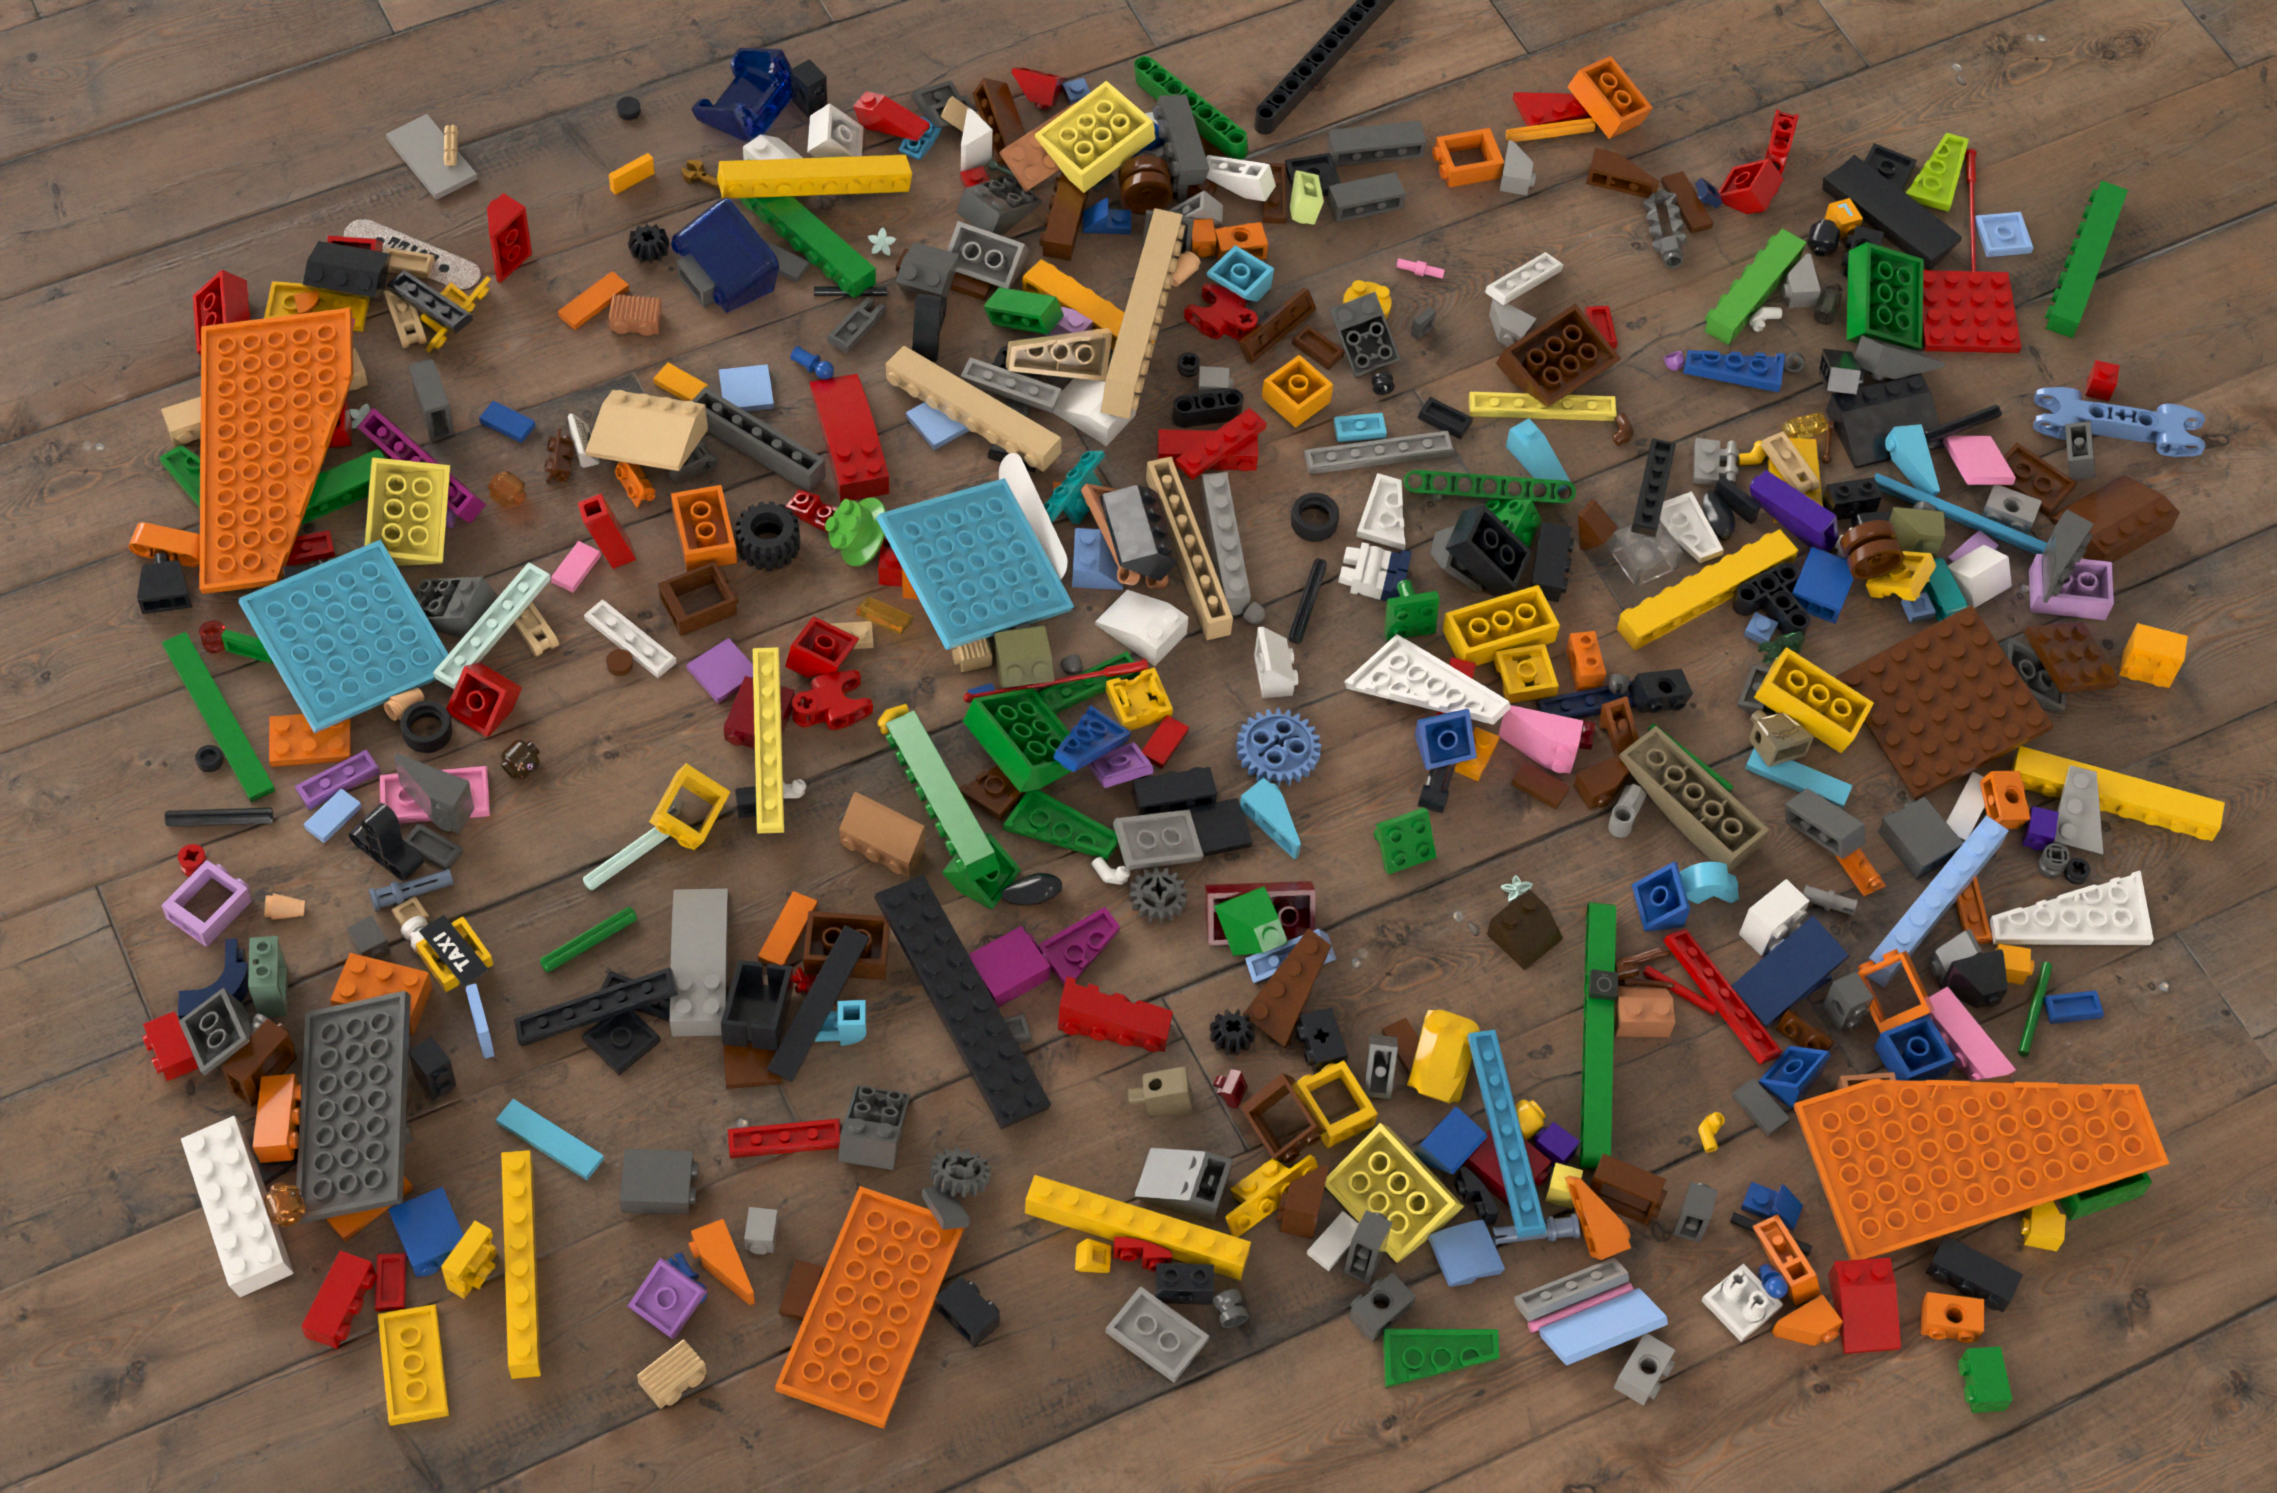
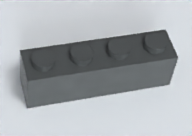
(1181, 140)
(1376, 143)

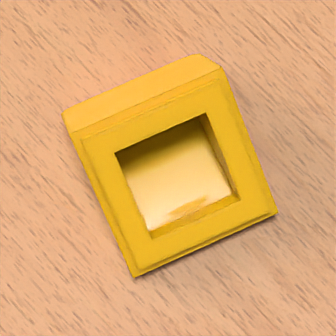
(1093, 1257)

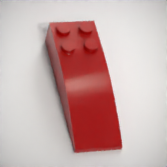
(850, 438)

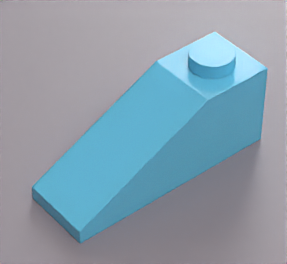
(1535, 453)
(1912, 457)
(1268, 810)

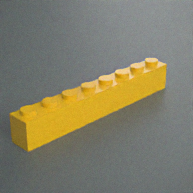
(814, 176)
(1704, 590)
(2125, 795)
(1114, 1218)
(520, 1265)

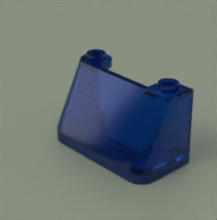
(753, 97)
(729, 254)

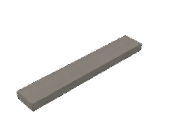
(1378, 452)

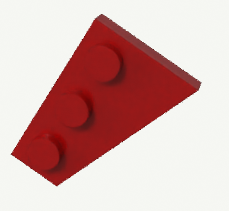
(1548, 107)

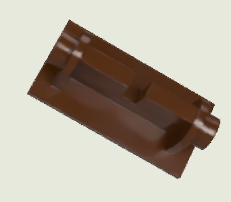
(559, 448)
(1802, 1033)

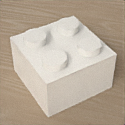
(1774, 917)

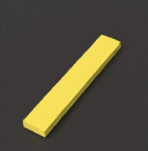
(1525, 406)

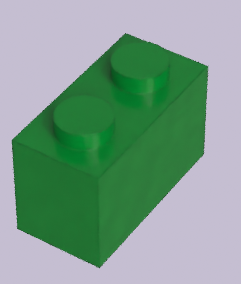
(1985, 1379)

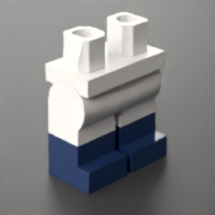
(1375, 571)

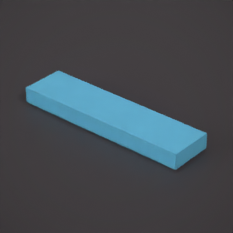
(1801, 777)
(550, 1139)

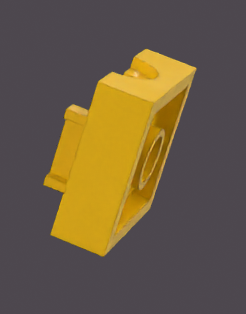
(1899, 581)
(1534, 667)
(1136, 708)
(441, 971)
(470, 1260)

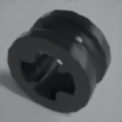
(1188, 358)
(1383, 383)
(2073, 877)

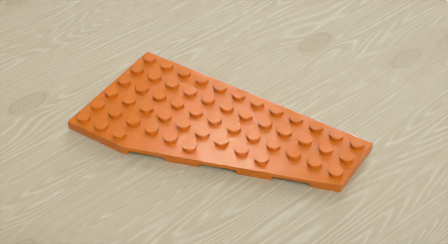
(265, 431)
(1955, 1154)

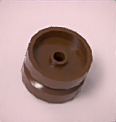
(1145, 184)
(1872, 549)

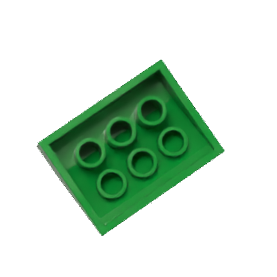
(1885, 296)
(1019, 736)

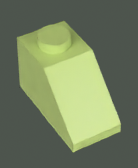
(1306, 198)

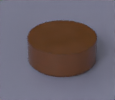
(619, 662)

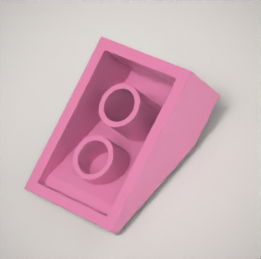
(1543, 737)

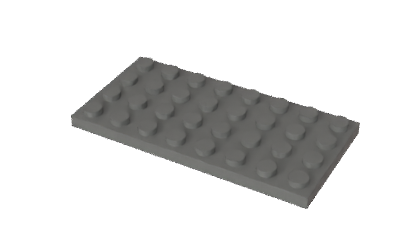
(354, 1106)

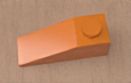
(1601, 1227)
(719, 1257)
(1787, 1259)

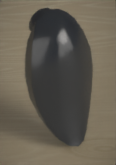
(1718, 515)
(1032, 889)

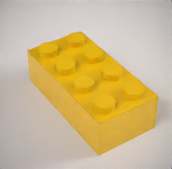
(1500, 624)
(1814, 700)

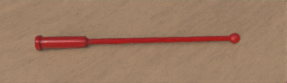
(1970, 155)
(1108, 672)

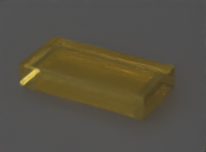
(884, 615)

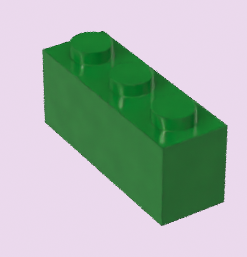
(1023, 310)

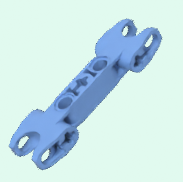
(2164, 427)

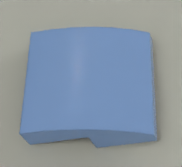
(1466, 1253)

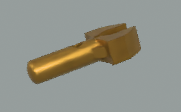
(697, 173)

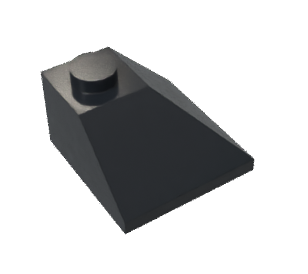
(1978, 979)

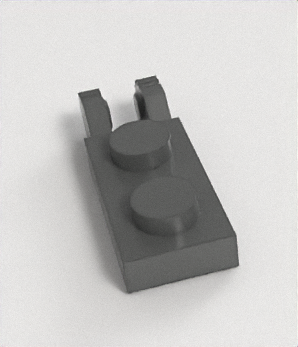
(856, 325)

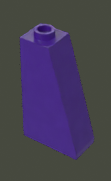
(1796, 511)

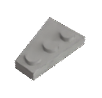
(2080, 812)

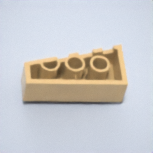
(1064, 355)

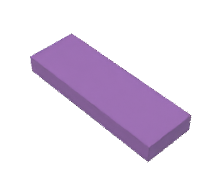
(341, 776)

